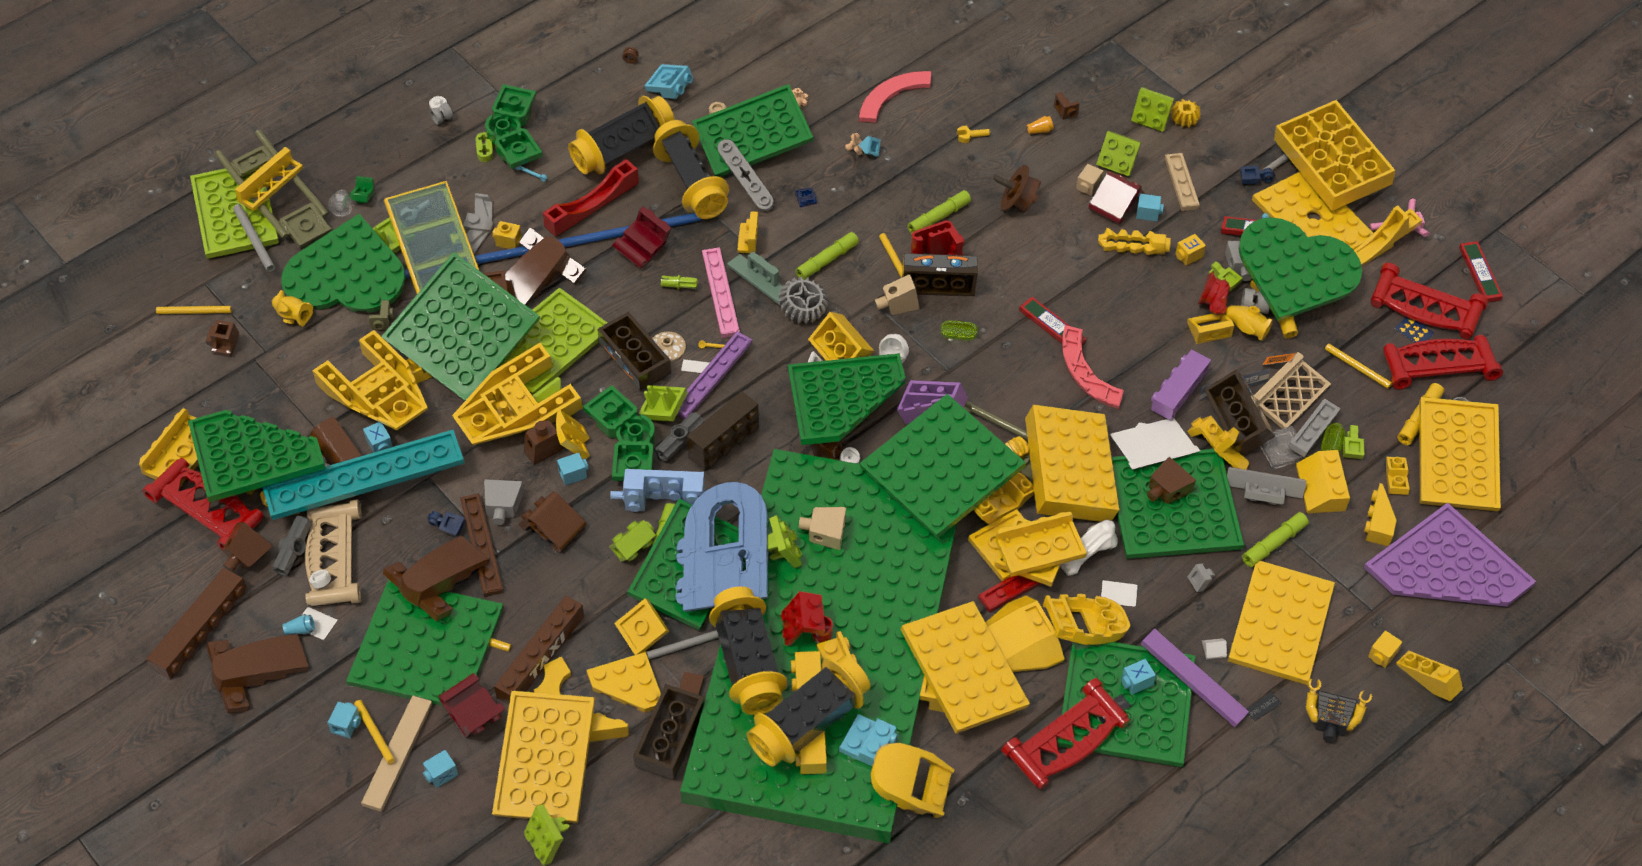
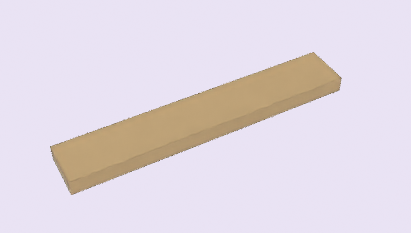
(400, 747)

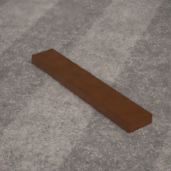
(481, 539)

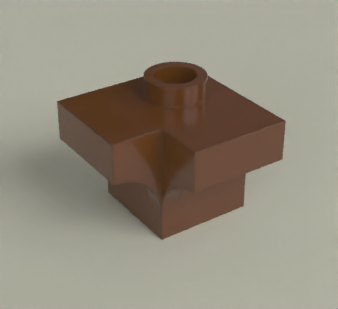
(222, 337)
(828, 450)

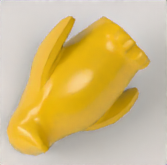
(292, 309)
(1250, 320)

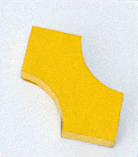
(555, 674)

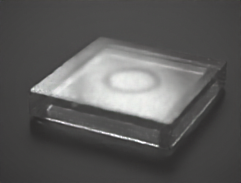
(1278, 451)

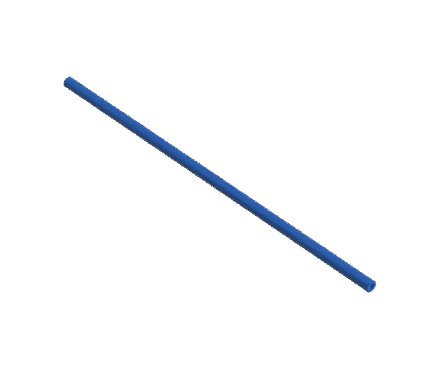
(576, 240)

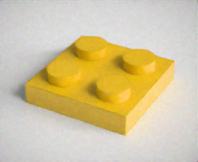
(641, 627)

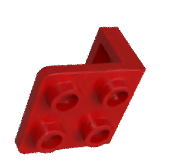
(802, 615)

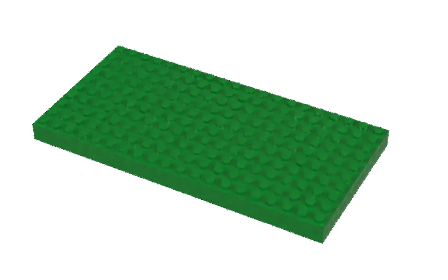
(876, 582)

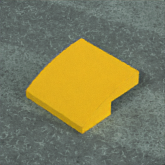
(571, 434)

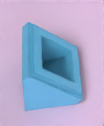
(870, 146)

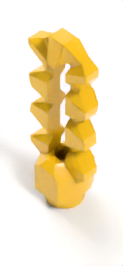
(1157, 242)

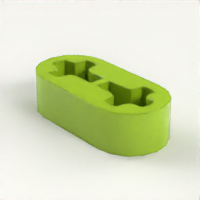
(482, 147)

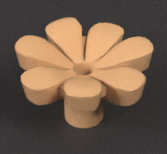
(800, 97)
(854, 144)

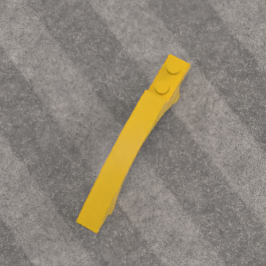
(1393, 228)

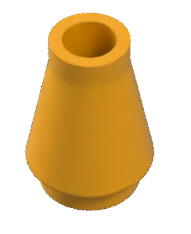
(1041, 125)

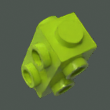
(637, 536)

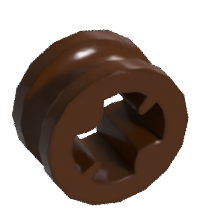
(634, 55)

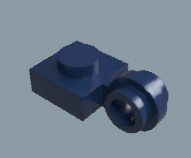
(1252, 175)
(450, 524)

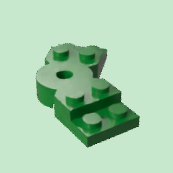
(504, 126)
(620, 420)

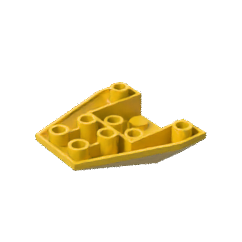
(1006, 499)
(1025, 636)

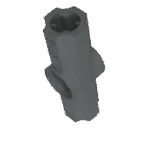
(678, 437)
(291, 546)

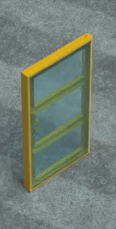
(428, 230)

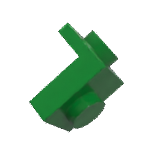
(364, 189)

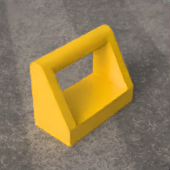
(1213, 331)

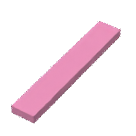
(720, 292)

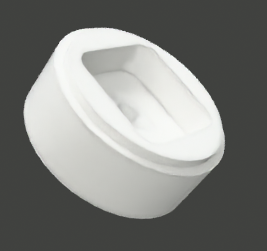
(437, 101)
(850, 455)
(319, 578)

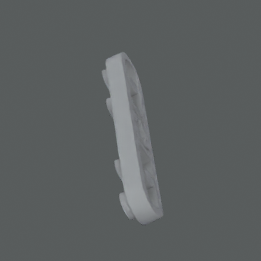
(755, 188)

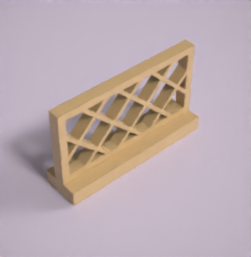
(1280, 378)

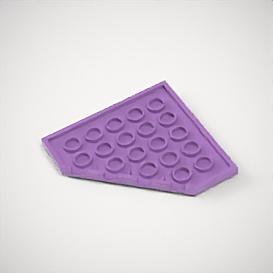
(1449, 562)

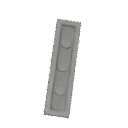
(1314, 427)

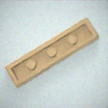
(1182, 182)

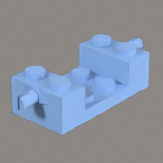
(659, 485)

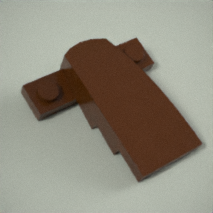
(539, 267)
(436, 574)
(252, 666)

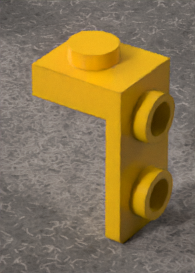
(1207, 427)
(1227, 452)

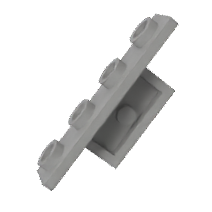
(1265, 486)

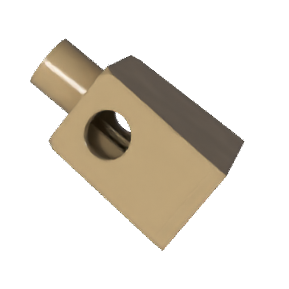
(899, 296)
(825, 526)

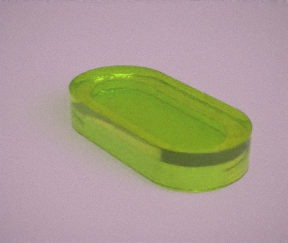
(958, 330)
(1333, 437)

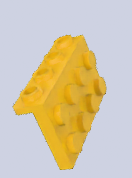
(171, 445)
(1040, 544)

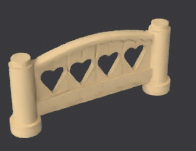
(342, 587)

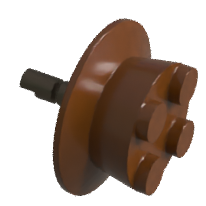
(1019, 190)

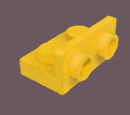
(748, 234)
(835, 648)

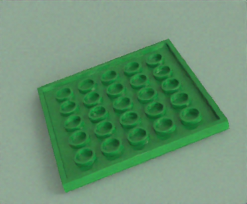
(460, 326)
(942, 465)
(1189, 525)
(422, 657)
(1156, 714)

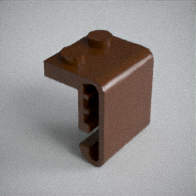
(553, 520)

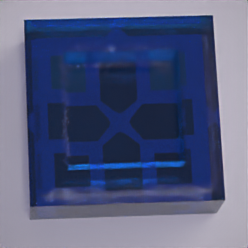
(806, 197)

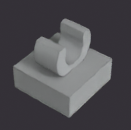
(1200, 577)

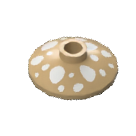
(675, 344)

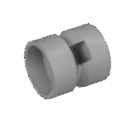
(1249, 295)

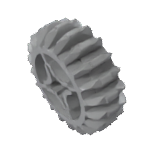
(795, 304)

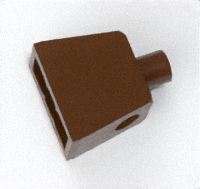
(541, 442)
(1170, 482)
(244, 547)

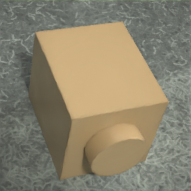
(1089, 179)

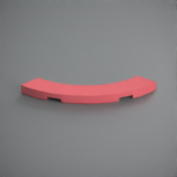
(889, 89)
(1083, 374)

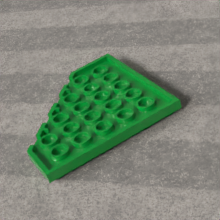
(841, 393)
(248, 455)

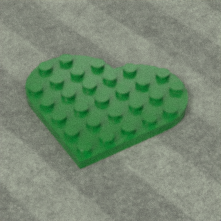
(345, 268)
(1297, 270)

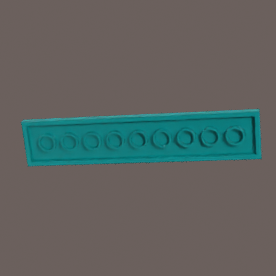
(364, 474)

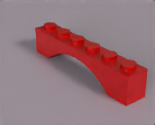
(618, 181)

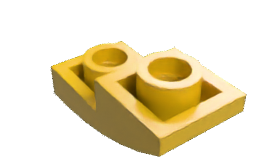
(1397, 475)

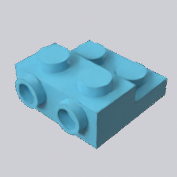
(670, 80)
(866, 738)

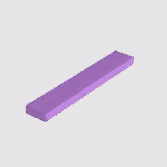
(714, 373)
(1194, 677)

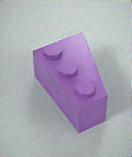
(923, 394)

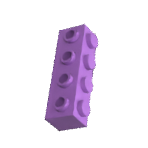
(1180, 384)

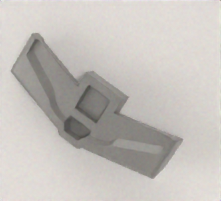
(480, 223)

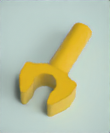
(968, 134)

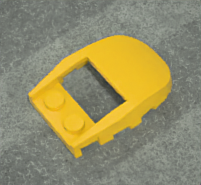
(1102, 616)
(895, 775)

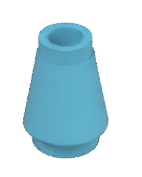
(301, 625)

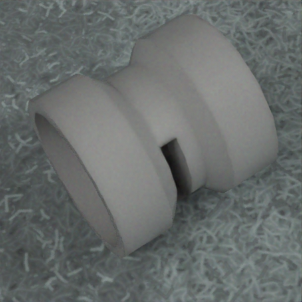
(441, 113)

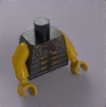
(1333, 712)

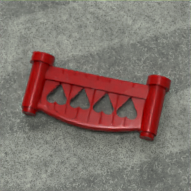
(1468, 311)
(1403, 370)
(168, 487)
(1097, 703)

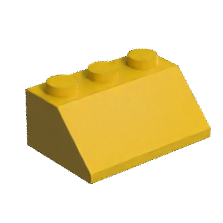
(838, 339)
(1325, 482)

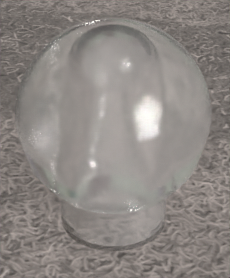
(340, 203)

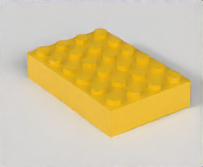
(1334, 155)
(1071, 463)

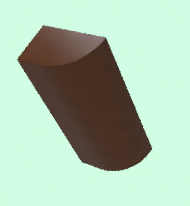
(334, 442)

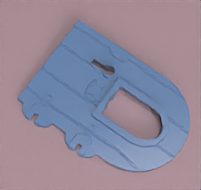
(720, 567)

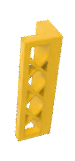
(264, 178)

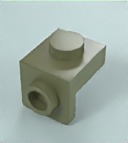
(382, 321)

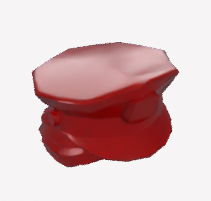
(1215, 294)

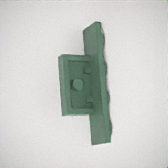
(758, 273)

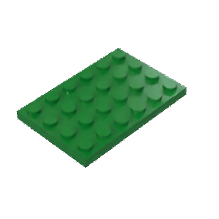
(757, 127)
(662, 571)

